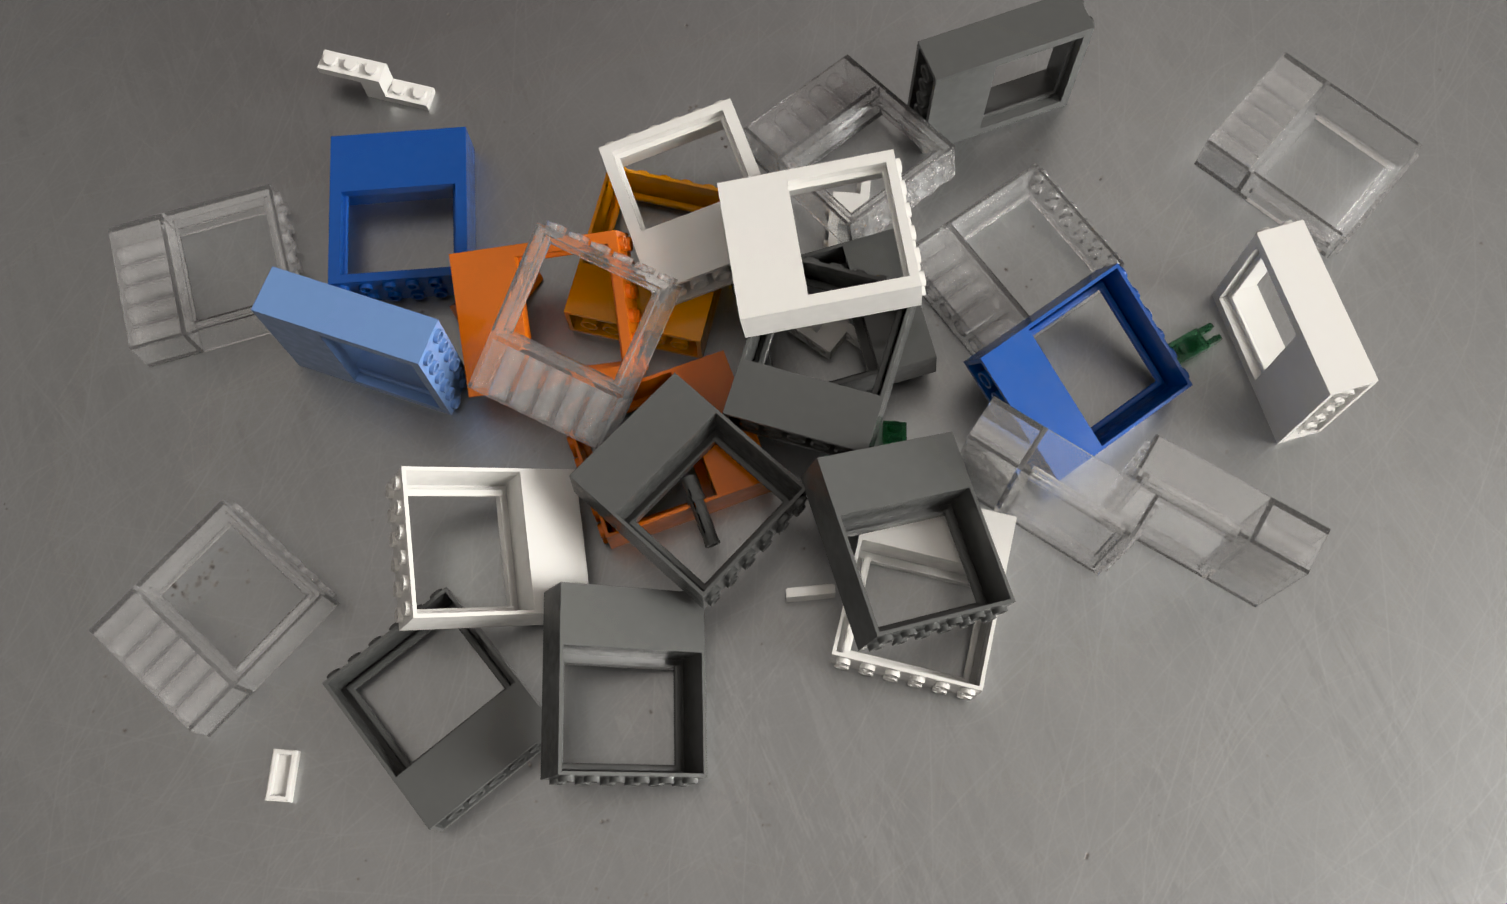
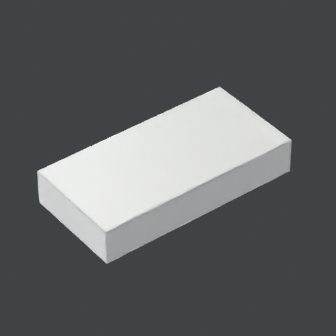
(812, 592)
(282, 775)

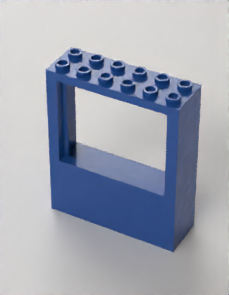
(400, 169)
(1022, 376)

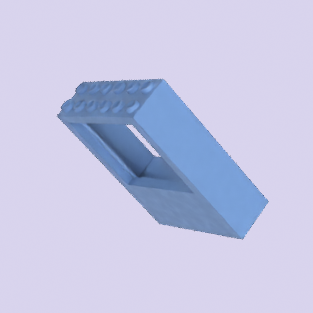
(362, 340)

